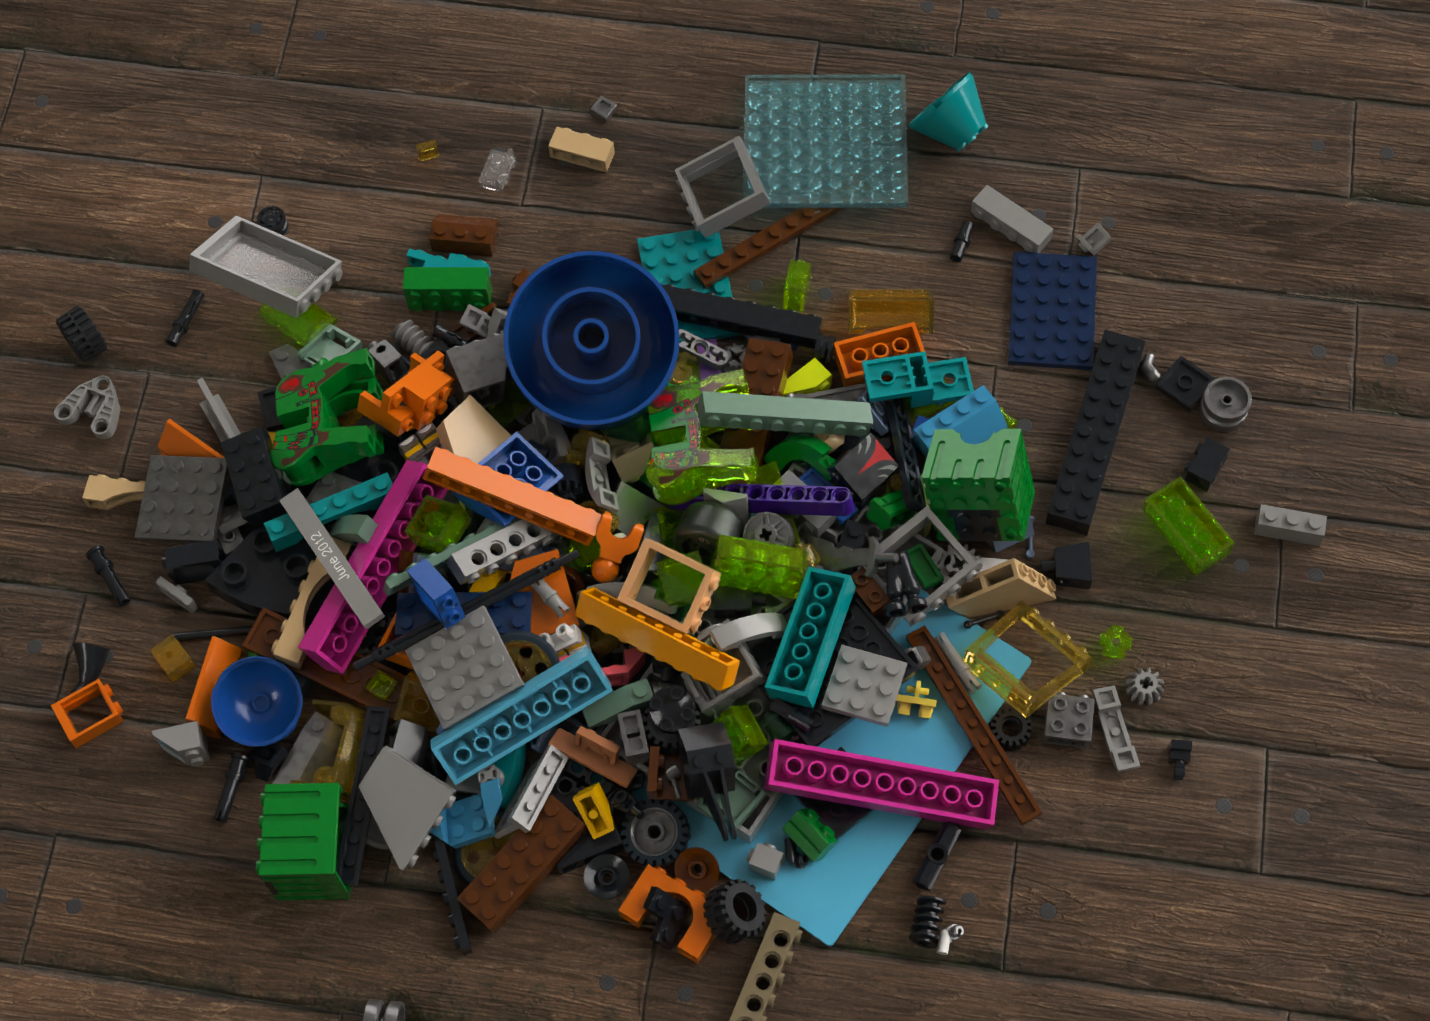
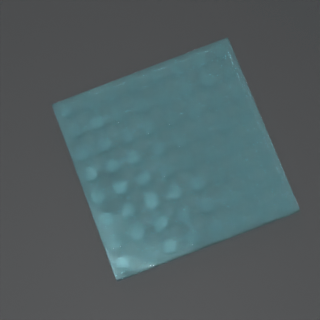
(828, 140)

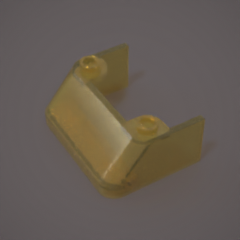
(890, 309)
(347, 754)

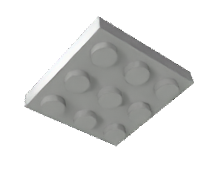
(864, 685)

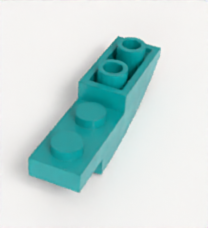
(420, 258)

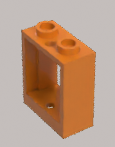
(80, 697)

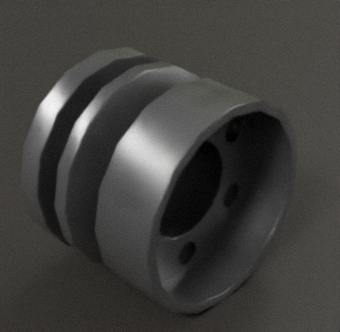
(780, 528)

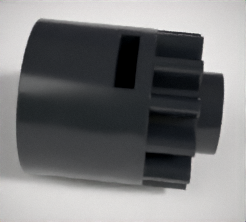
(571, 485)

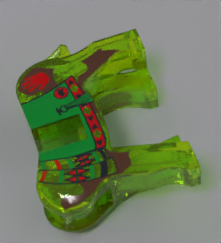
(683, 459)

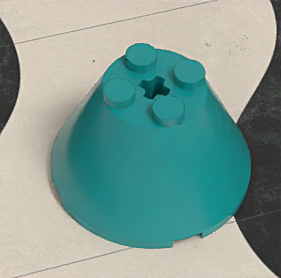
(954, 116)

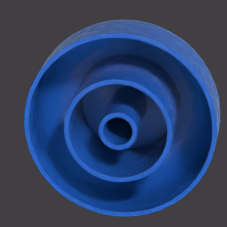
(591, 340)

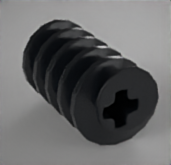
(925, 921)

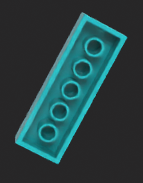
(810, 637)

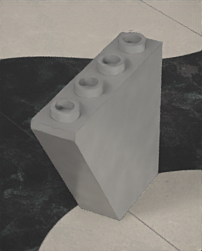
(404, 803)

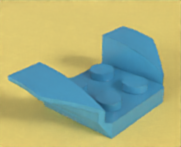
(471, 817)

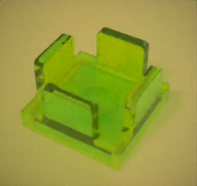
(678, 581)

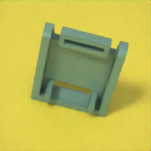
(324, 347)
(742, 800)

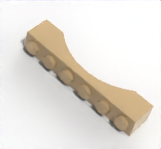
(107, 492)
(293, 629)

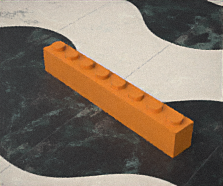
(512, 496)

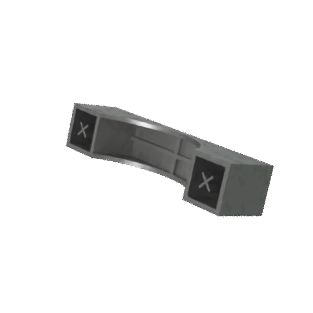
(479, 370)

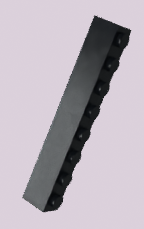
(744, 317)

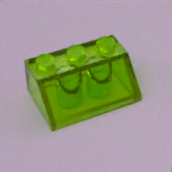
(303, 327)

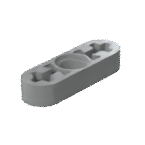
(696, 341)

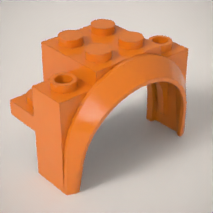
(421, 389)

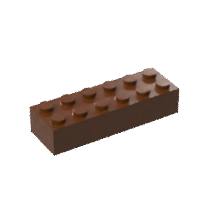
(522, 865)

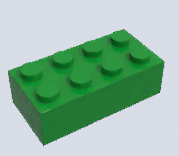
(446, 288)

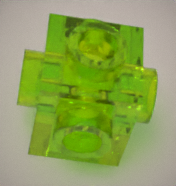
(1115, 650)

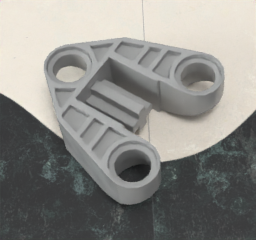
(93, 402)

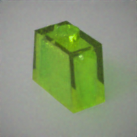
(797, 285)

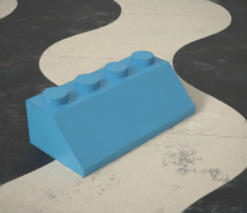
(973, 416)

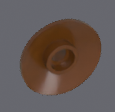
(695, 879)

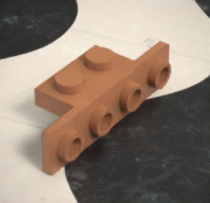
(594, 753)

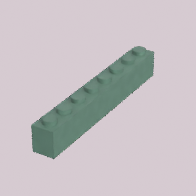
(784, 413)

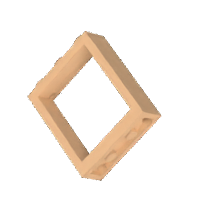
(639, 571)

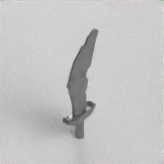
(847, 558)

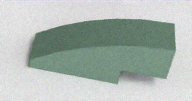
(353, 529)

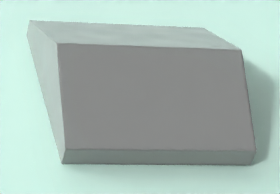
(736, 501)

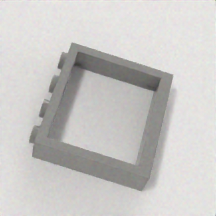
(708, 163)
(950, 587)

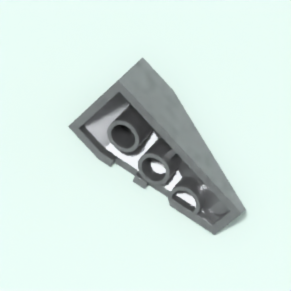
(313, 749)

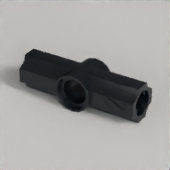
(931, 868)

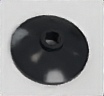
(604, 866)

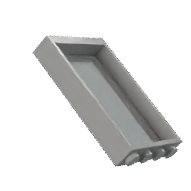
(265, 266)

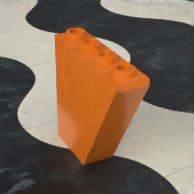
(543, 617)

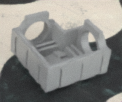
(746, 679)

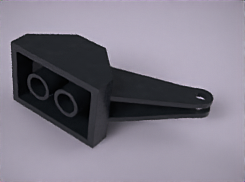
(709, 770)

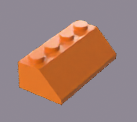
(179, 442)
(217, 659)

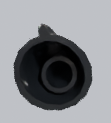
(90, 662)

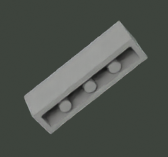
(1011, 220)

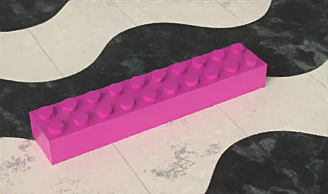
(336, 628)
(881, 784)

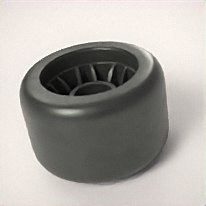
(701, 527)

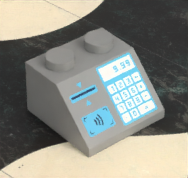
(184, 742)

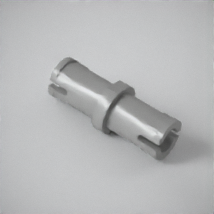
(550, 597)

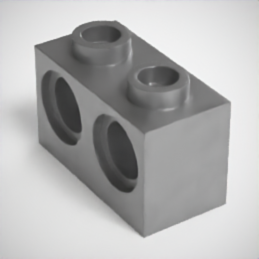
(633, 737)

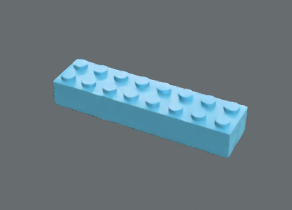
(521, 715)

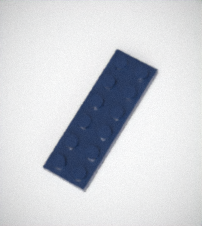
(508, 614)

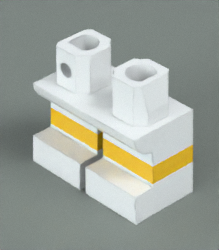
(567, 639)

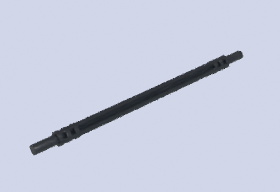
(486, 599)

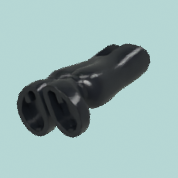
(903, 582)

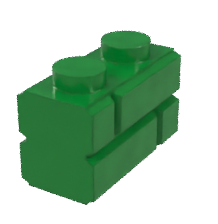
(889, 510)
(810, 834)

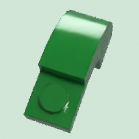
(802, 448)

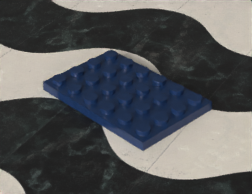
(1052, 311)

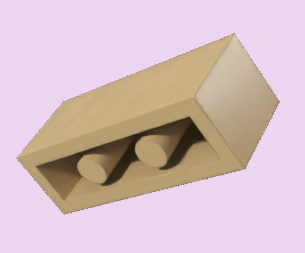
(581, 149)

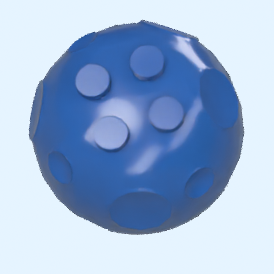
(257, 701)

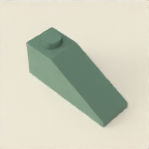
(625, 699)

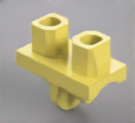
(905, 701)

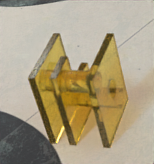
(172, 658)

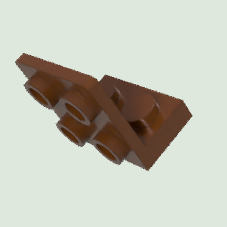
(658, 785)

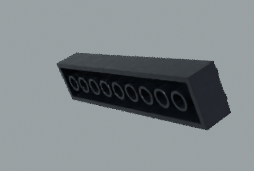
(1095, 432)

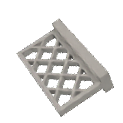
(217, 414)
(532, 792)

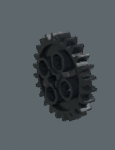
(567, 798)

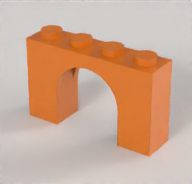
(698, 936)

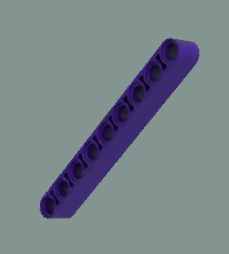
(789, 499)

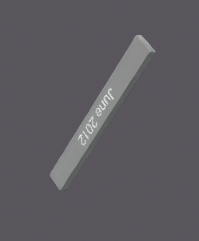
(332, 559)

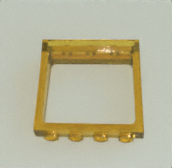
(1004, 682)

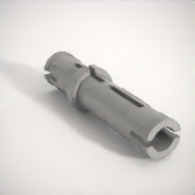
(957, 663)

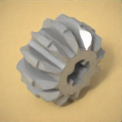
(1136, 682)

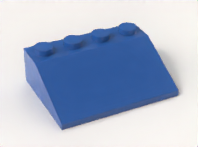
(521, 462)

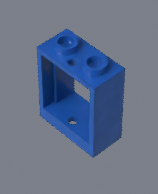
(436, 593)

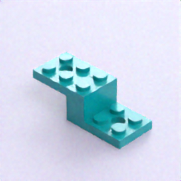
(917, 379)

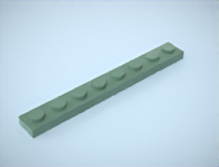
(399, 581)

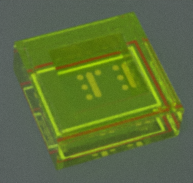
(381, 685)

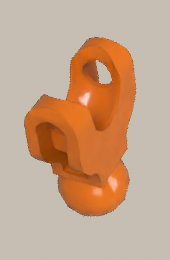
(613, 549)

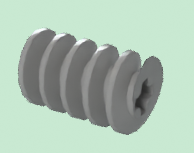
(411, 338)

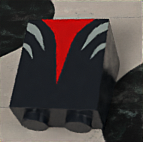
(862, 466)

